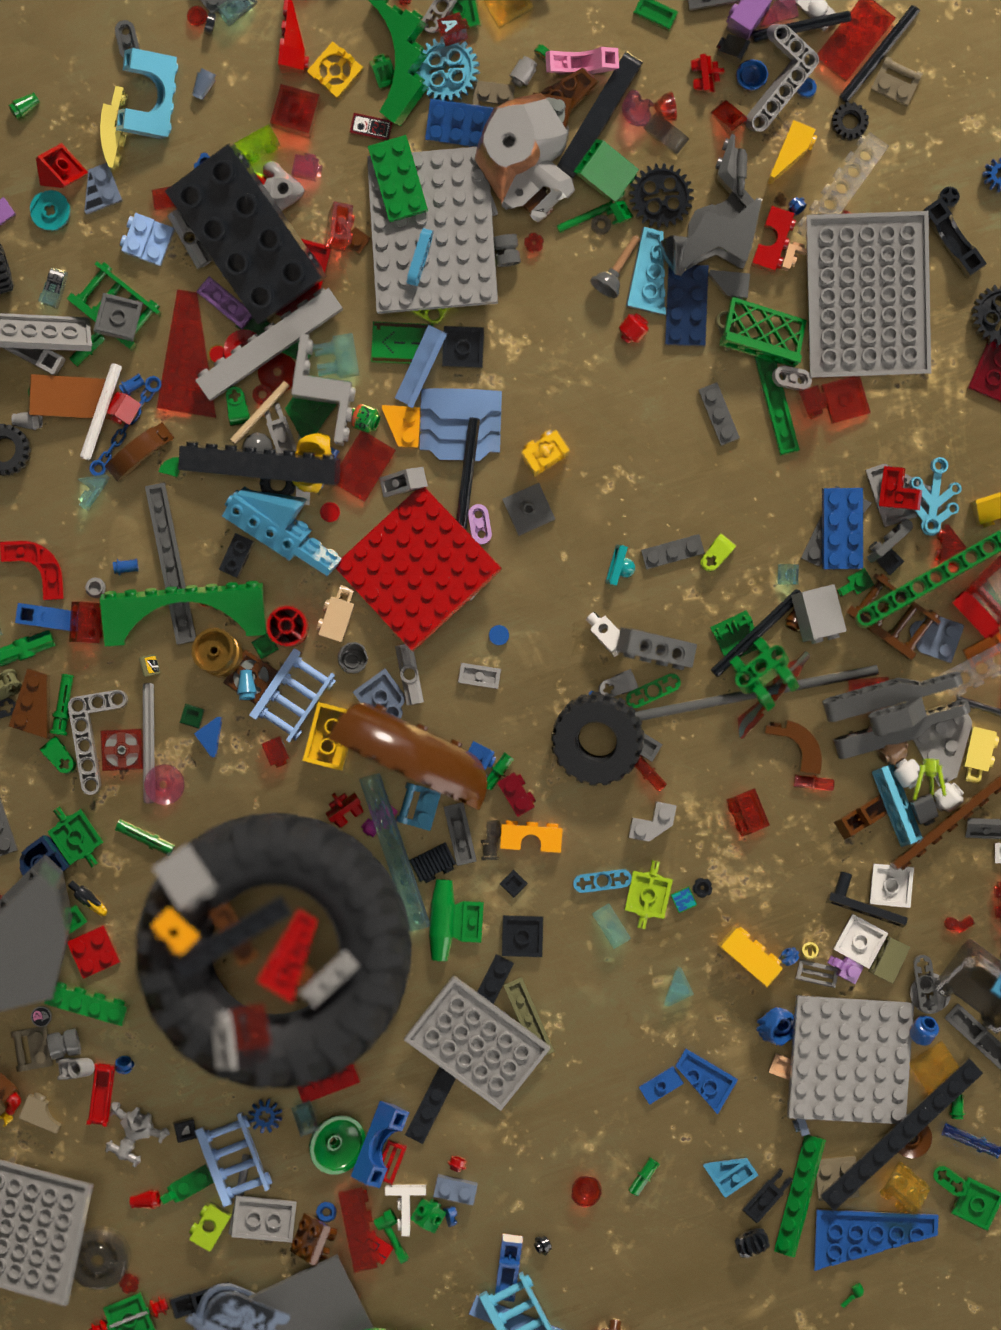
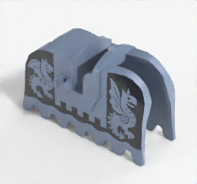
(229, 1308)

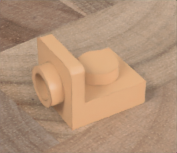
(789, 258)

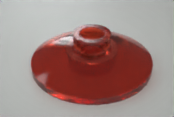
(287, 367)

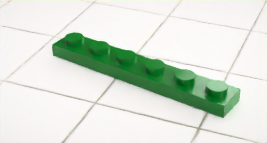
(800, 1195)

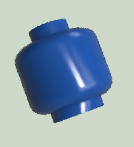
(924, 1030)

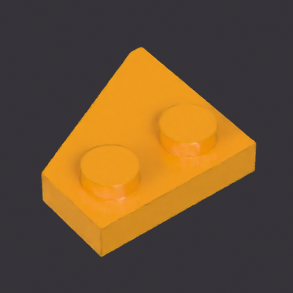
(404, 424)

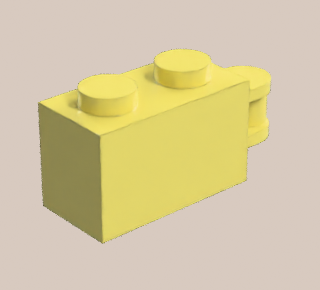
(979, 753)

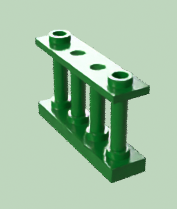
(81, 299)

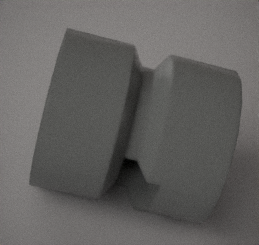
(506, 250)
(63, 1044)

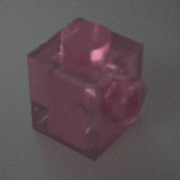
(306, 167)

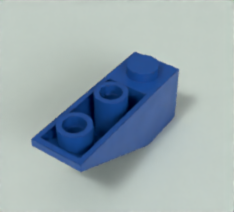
(43, 617)

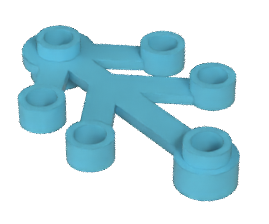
(934, 500)

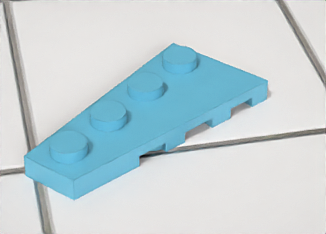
(648, 275)

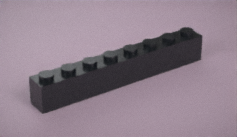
(259, 464)

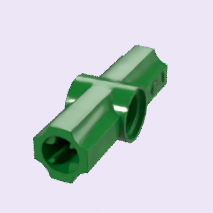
(26, 647)

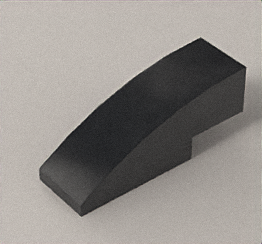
(187, 1302)

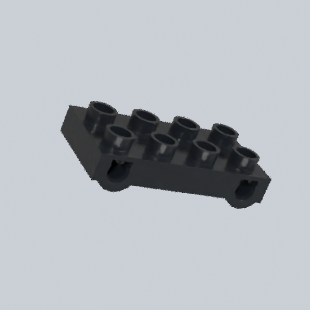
(246, 233)

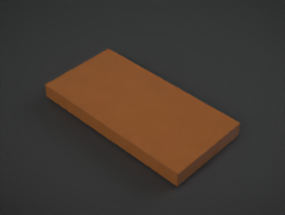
(64, 396)

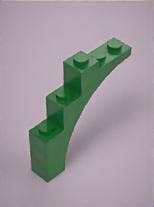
(409, 56)

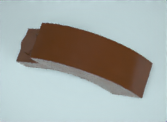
(138, 450)
(809, 748)

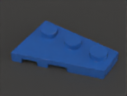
(706, 1078)

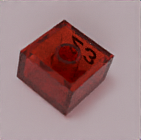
(295, 110)

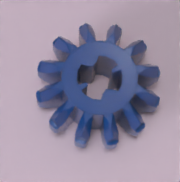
(991, 174)
(262, 1121)

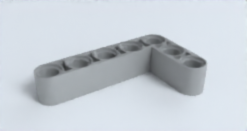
(785, 78)
(87, 734)

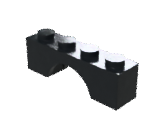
(958, 246)

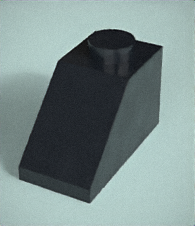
(733, 48)

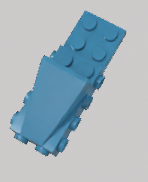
(278, 515)

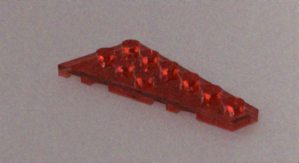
(184, 360)

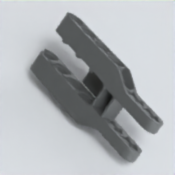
(893, 723)

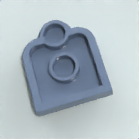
(939, 640)
(382, 690)

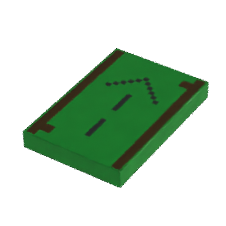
(396, 341)

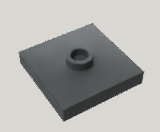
(118, 317)
(528, 509)

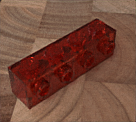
(358, 1229)

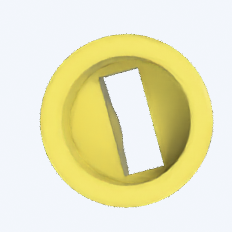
(814, 950)

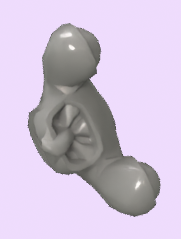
(281, 186)

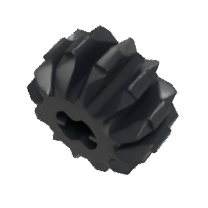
(752, 1243)

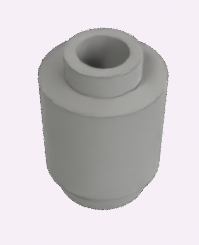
(523, 71)

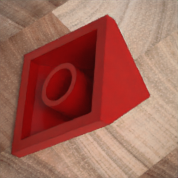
(58, 167)

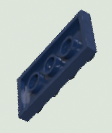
(687, 307)

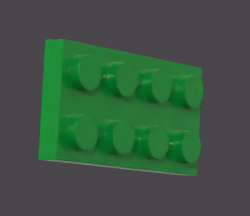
(398, 178)

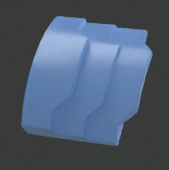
(446, 420)

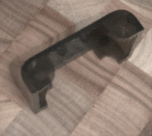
(970, 978)

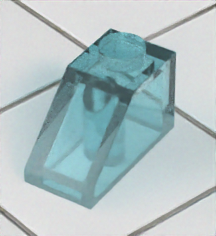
(611, 926)

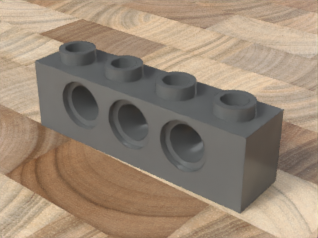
(631, 639)

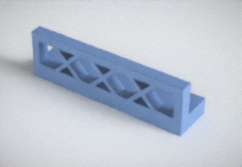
(420, 365)

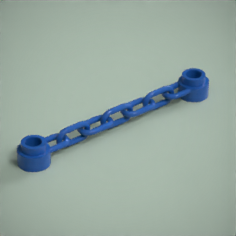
(123, 431)

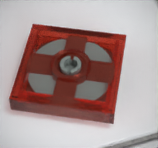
(121, 749)

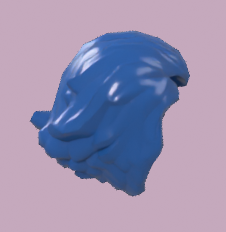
(776, 1026)

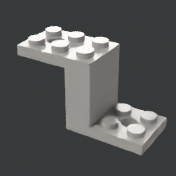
(323, 389)

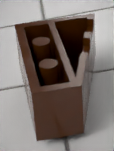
(32, 706)

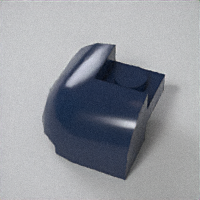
(37, 850)

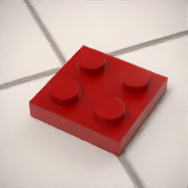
(93, 951)

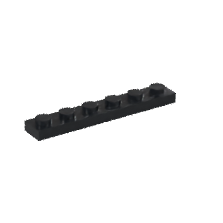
(232, 936)

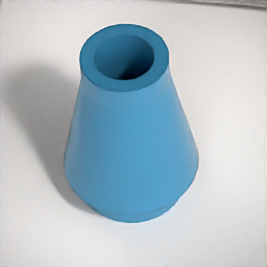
(246, 686)

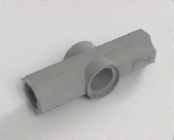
(195, 249)
(412, 687)

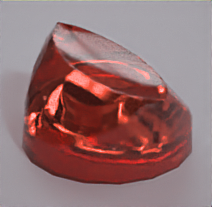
(666, 106)

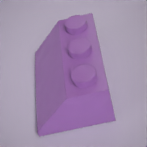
(746, 17)

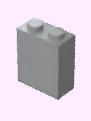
(819, 614)
(185, 878)

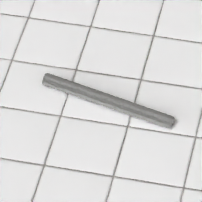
(148, 733)

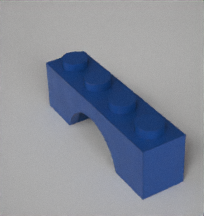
(369, 1165)

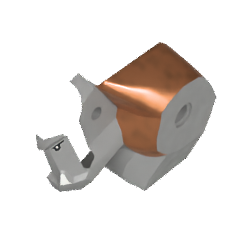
(519, 153)

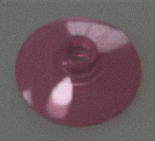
(174, 784)

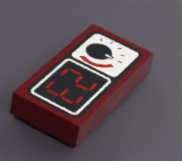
(371, 127)

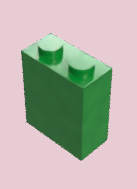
(606, 170)

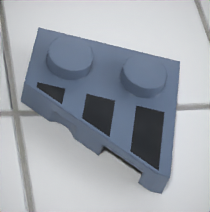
(101, 189)

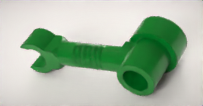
(386, 1222)

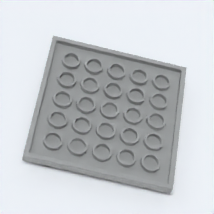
(850, 1060)
(40, 1231)

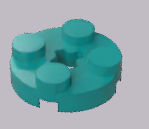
(48, 199)

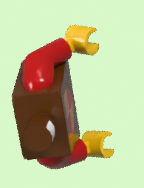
(8, 1099)

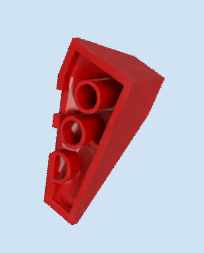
(291, 48)

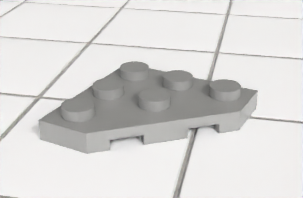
(892, 515)
(947, 743)

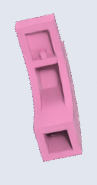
(594, 61)

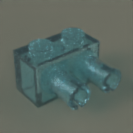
(346, 358)

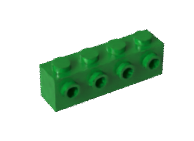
(89, 1005)

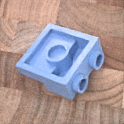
(146, 239)

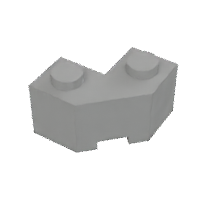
(662, 820)

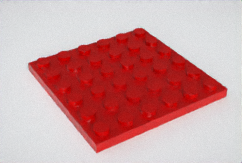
(417, 567)

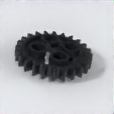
(665, 213)
(985, 308)

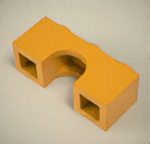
(513, 834)

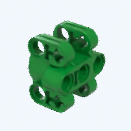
(756, 681)

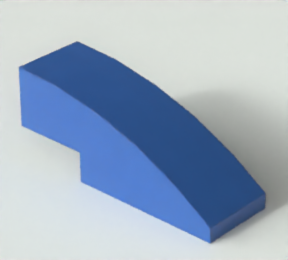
(509, 1263)

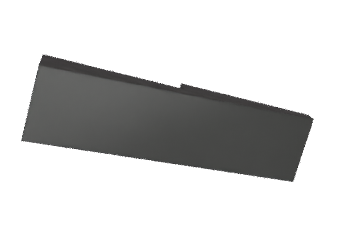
(975, 1033)

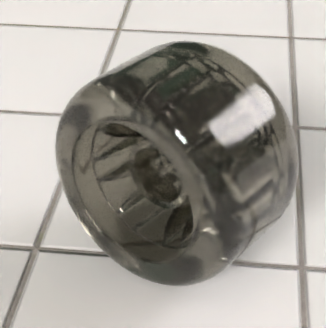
(115, 1253)

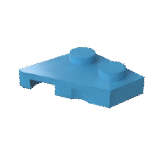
(730, 1174)

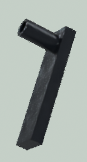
(839, 899)

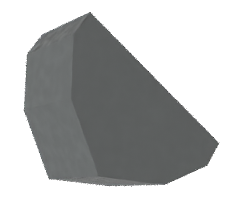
(33, 935)

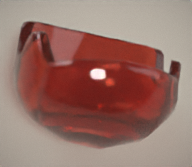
(586, 1191)

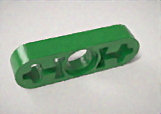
(669, 689)

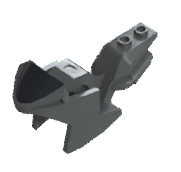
(722, 228)

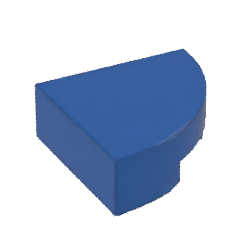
(450, 1215)

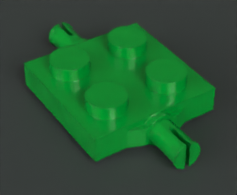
(75, 837)

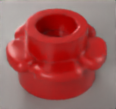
(457, 1163)

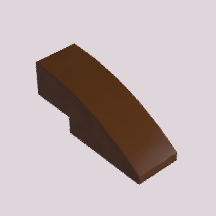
(861, 817)

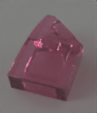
(780, 11)

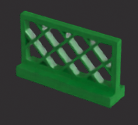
(756, 347)

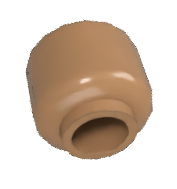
(893, 753)

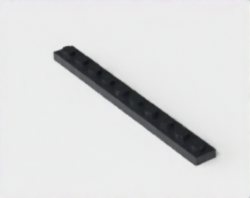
(443, 1080)
(901, 1134)

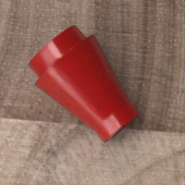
(146, 1200)

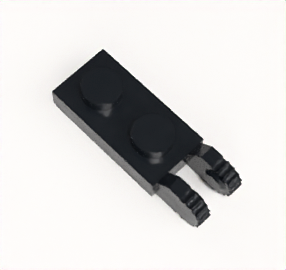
(766, 1197)

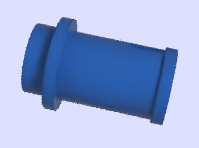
(131, 384)
(125, 566)

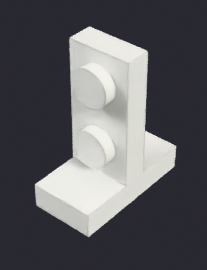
(404, 1202)

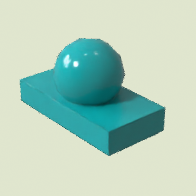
(619, 566)

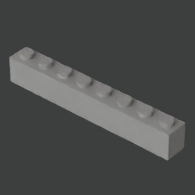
(269, 344)

